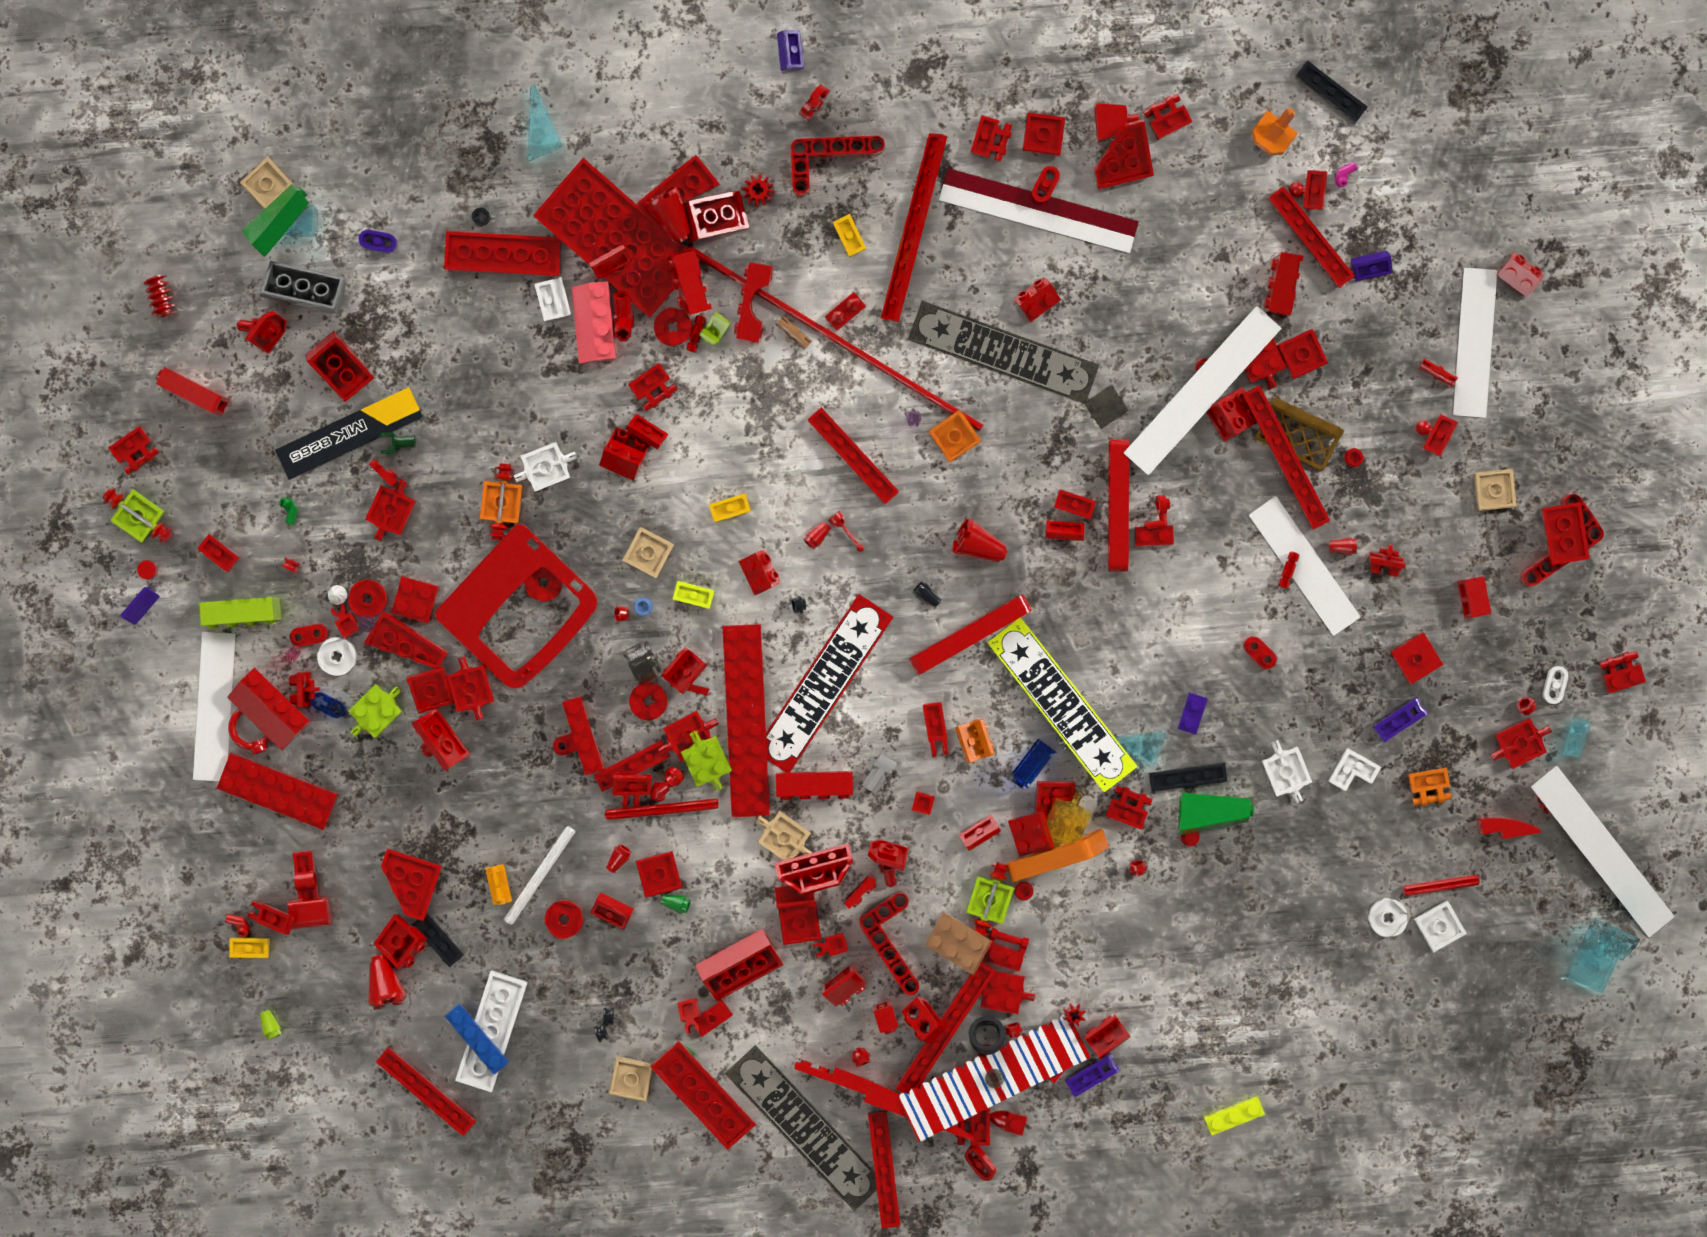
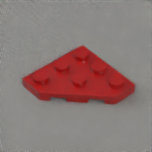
(1126, 157)
(411, 881)

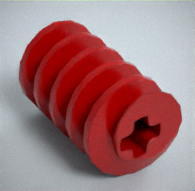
(158, 295)

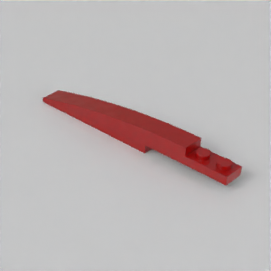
(875, 1093)

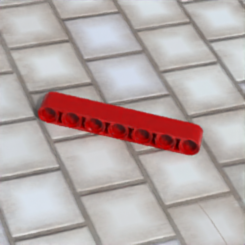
(1118, 506)
(970, 634)

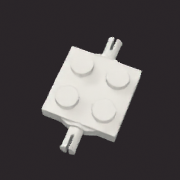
(545, 466)
(1286, 771)

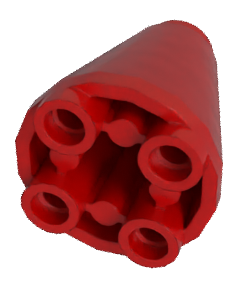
(384, 984)

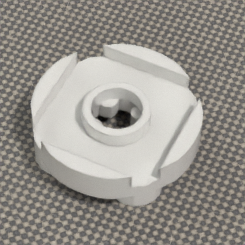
(332, 666)
(1387, 928)

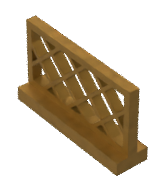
(1310, 421)

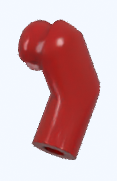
(240, 922)

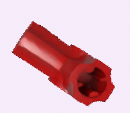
(623, 316)

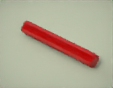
(1441, 885)

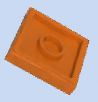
(955, 436)

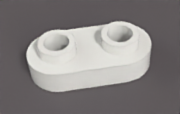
(1556, 685)

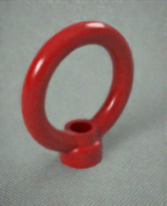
(256, 747)

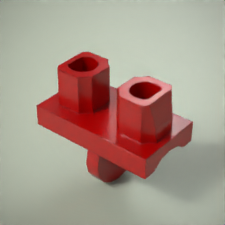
(1386, 557)
(305, 689)

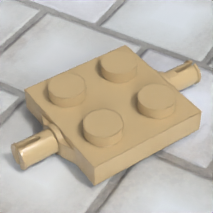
(783, 836)

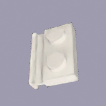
(553, 299)

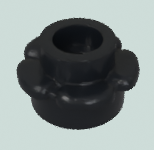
(798, 605)

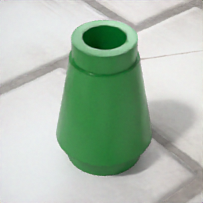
(676, 903)

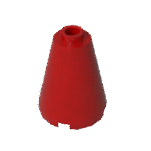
(670, 213)
(978, 543)

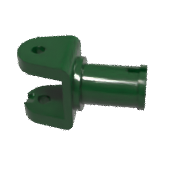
(398, 442)

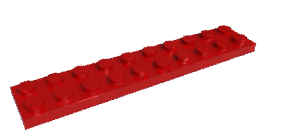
(746, 720)

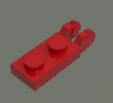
(935, 726)
(272, 918)

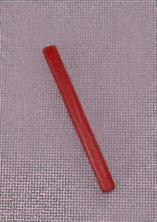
(661, 809)

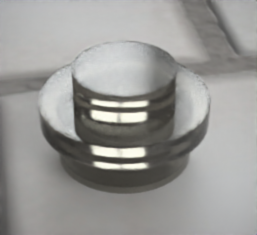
(994, 1078)

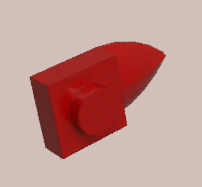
(1009, 1121)

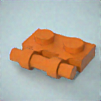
(1429, 780)

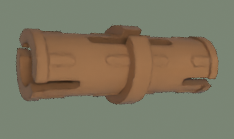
(793, 332)

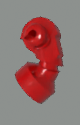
(673, 777)

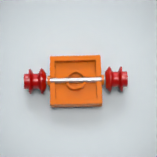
(501, 501)

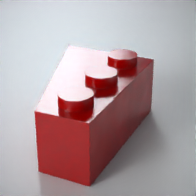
(688, 282)

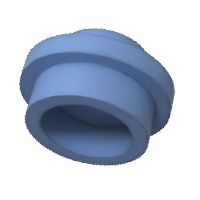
(643, 606)

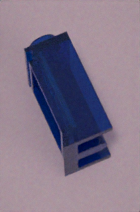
(1032, 764)

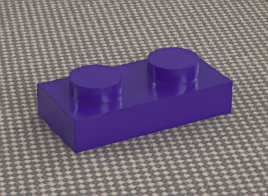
(1192, 713)

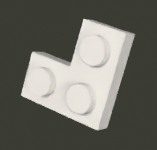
(1351, 765)

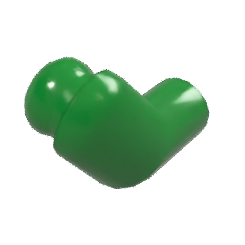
(291, 509)

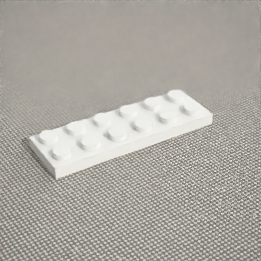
(496, 1018)

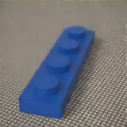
(476, 1038)

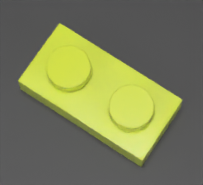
(693, 594)

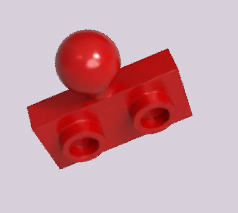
(1314, 190)
(1438, 435)

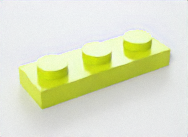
(1234, 1115)

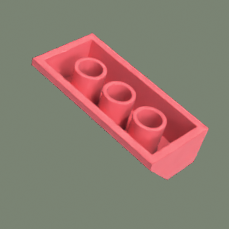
(594, 322)

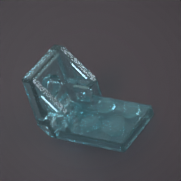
(1599, 954)

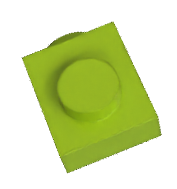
(715, 329)

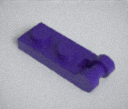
(1400, 720)
(1092, 1075)

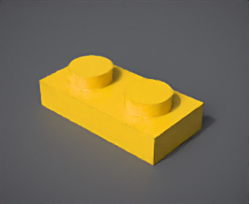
(849, 235)
(729, 507)
(249, 947)

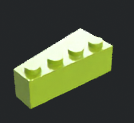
(240, 611)

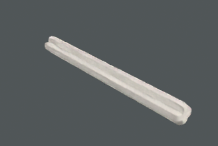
(539, 875)

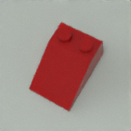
(715, 216)
(339, 366)
(843, 986)

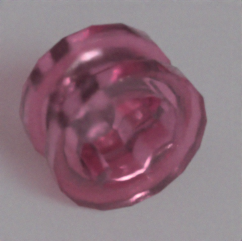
(292, 655)

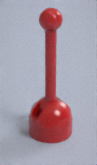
(838, 520)

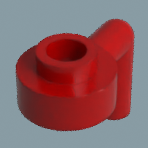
(1162, 505)

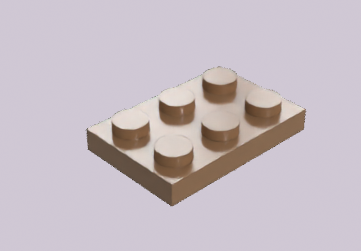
(958, 943)

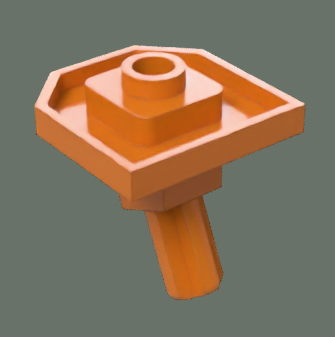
(1274, 133)

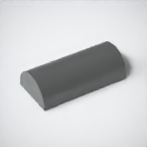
(303, 287)

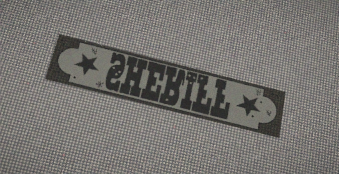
(1003, 352)
(804, 1127)

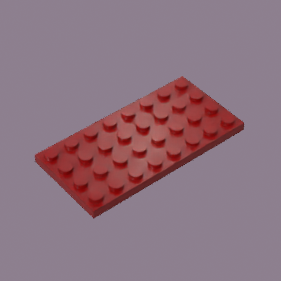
(598, 217)

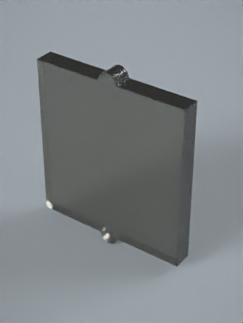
(1106, 406)

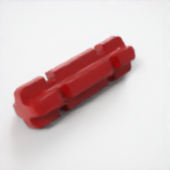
(694, 336)
(1288, 570)

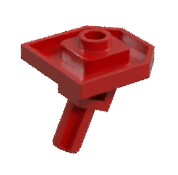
(264, 331)
(889, 857)

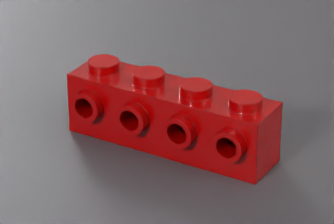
(814, 784)

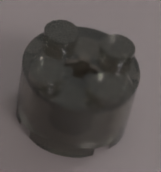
(641, 662)

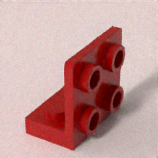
(1231, 415)

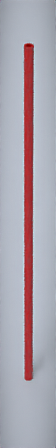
(837, 339)

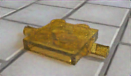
(1067, 820)

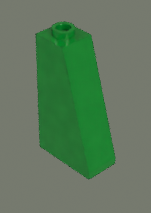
(276, 219)
(1209, 812)

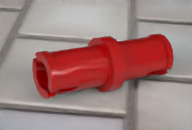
(1438, 372)

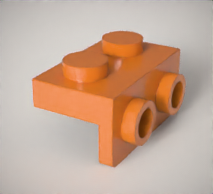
(975, 740)

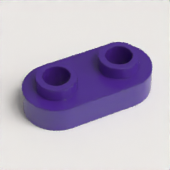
(378, 241)

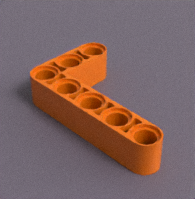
(1058, 857)

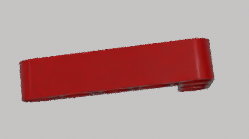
(828, 152)
(1590, 523)
(886, 944)

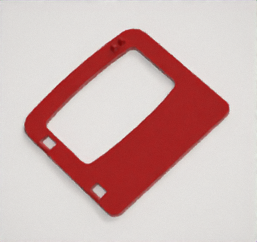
(492, 584)

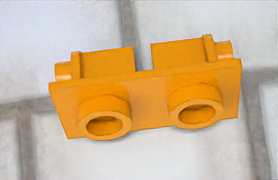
(498, 884)

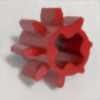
(1076, 1020)

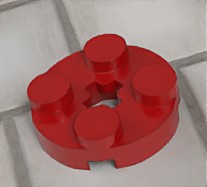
(814, 103)
(662, 331)
(372, 588)
(543, 593)
(639, 707)
(568, 929)

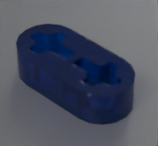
(331, 701)

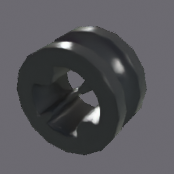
(477, 221)
(608, 1016)
(601, 1032)

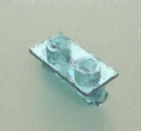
(1577, 737)

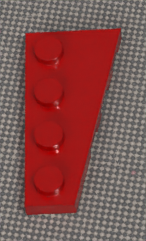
(404, 641)

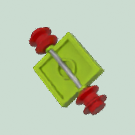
(137, 516)
(990, 899)

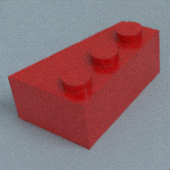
(1282, 284)

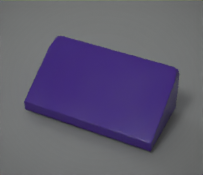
(790, 50)
(1371, 265)
(140, 605)

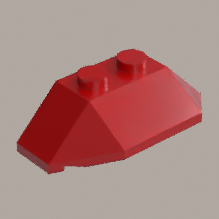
(815, 870)

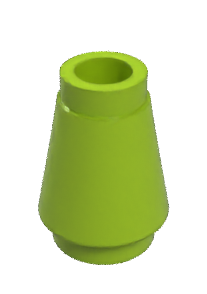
(269, 1025)

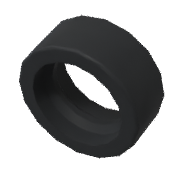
(987, 1020)

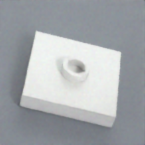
(1440, 926)

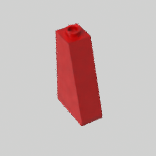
(192, 391)

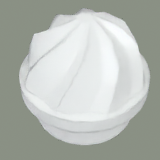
(337, 594)

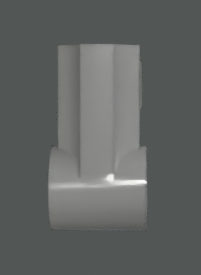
(880, 770)

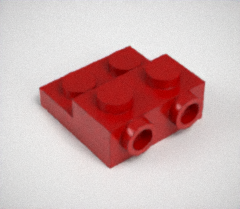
(400, 942)

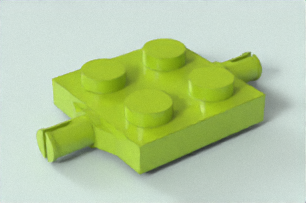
(375, 711)
(706, 761)

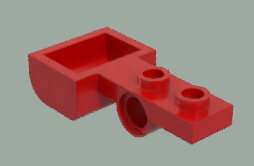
(309, 908)

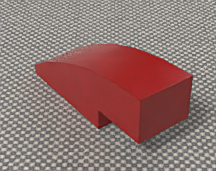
(1505, 827)

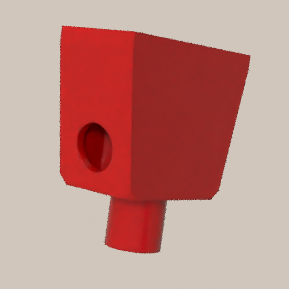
(1110, 120)

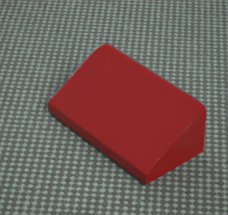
(612, 911)

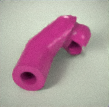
(1342, 174)

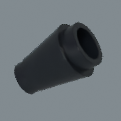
(926, 594)

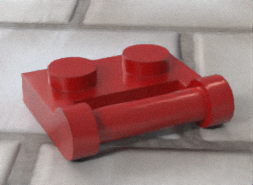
(1003, 955)

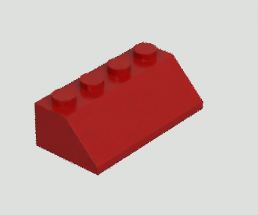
(268, 709)
(739, 965)

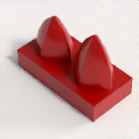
(845, 311)

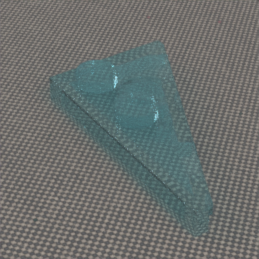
(542, 133)
(1143, 746)

